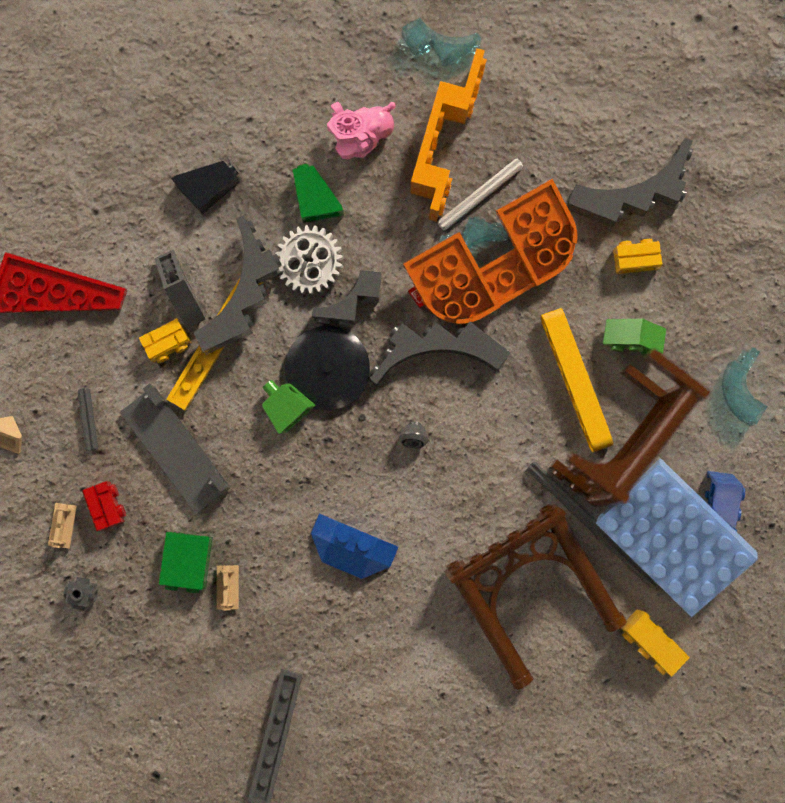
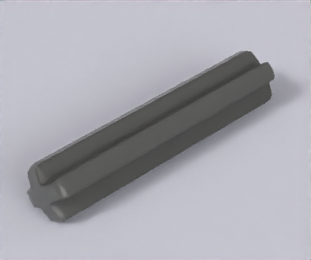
(87, 419)

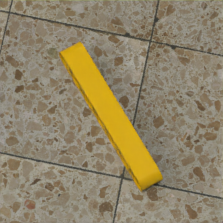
(576, 380)

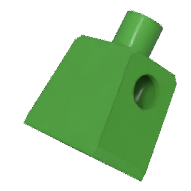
(285, 405)

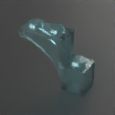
(448, 49)
(479, 231)

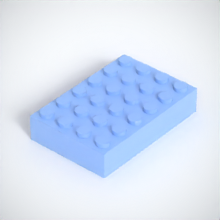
(677, 538)

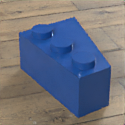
(725, 496)

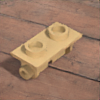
(62, 525)
(227, 587)

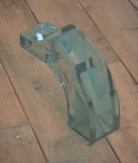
(735, 390)

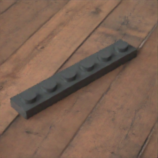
(275, 737)

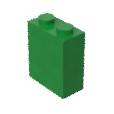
(185, 561)

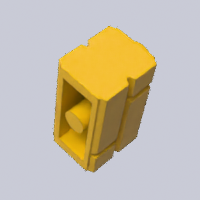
(637, 257)
(165, 341)

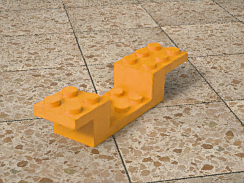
(452, 104)

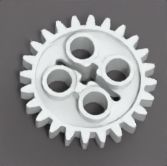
(326, 267)

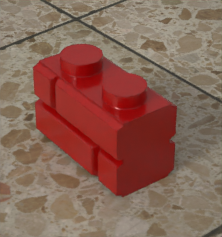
(104, 505)

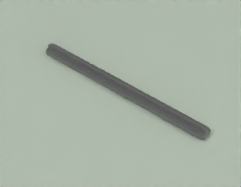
(587, 519)

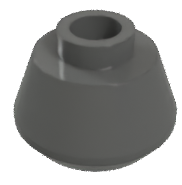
(413, 435)

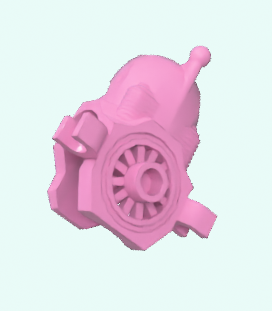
(355, 128)

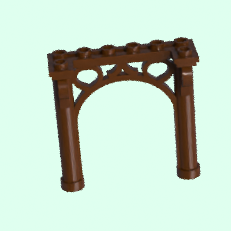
(460, 574)

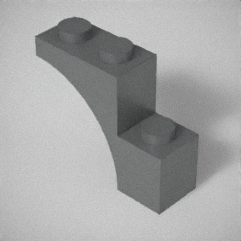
(345, 311)

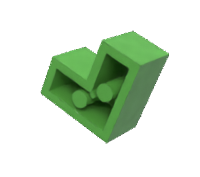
(635, 335)

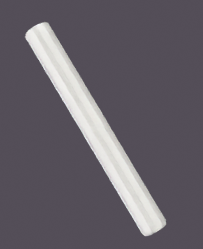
(480, 194)

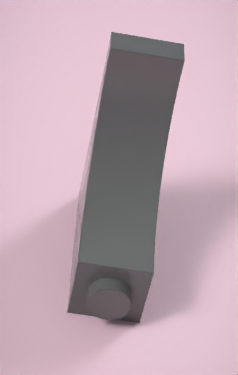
(179, 289)

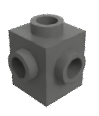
(88, 593)

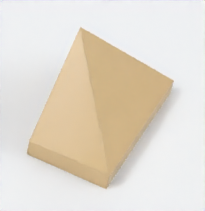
(10, 435)

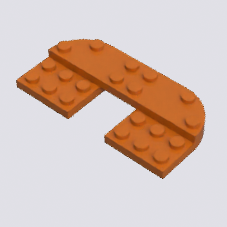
(463, 293)

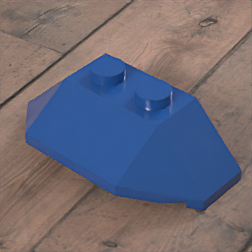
(351, 548)

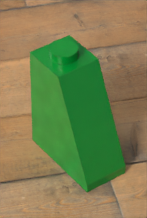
(314, 195)

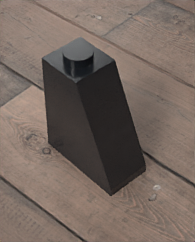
(207, 184)

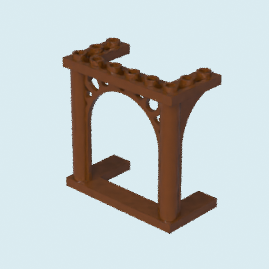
(612, 482)

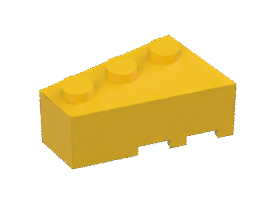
(654, 643)

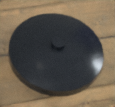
(328, 367)

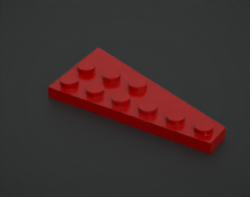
(44, 288)

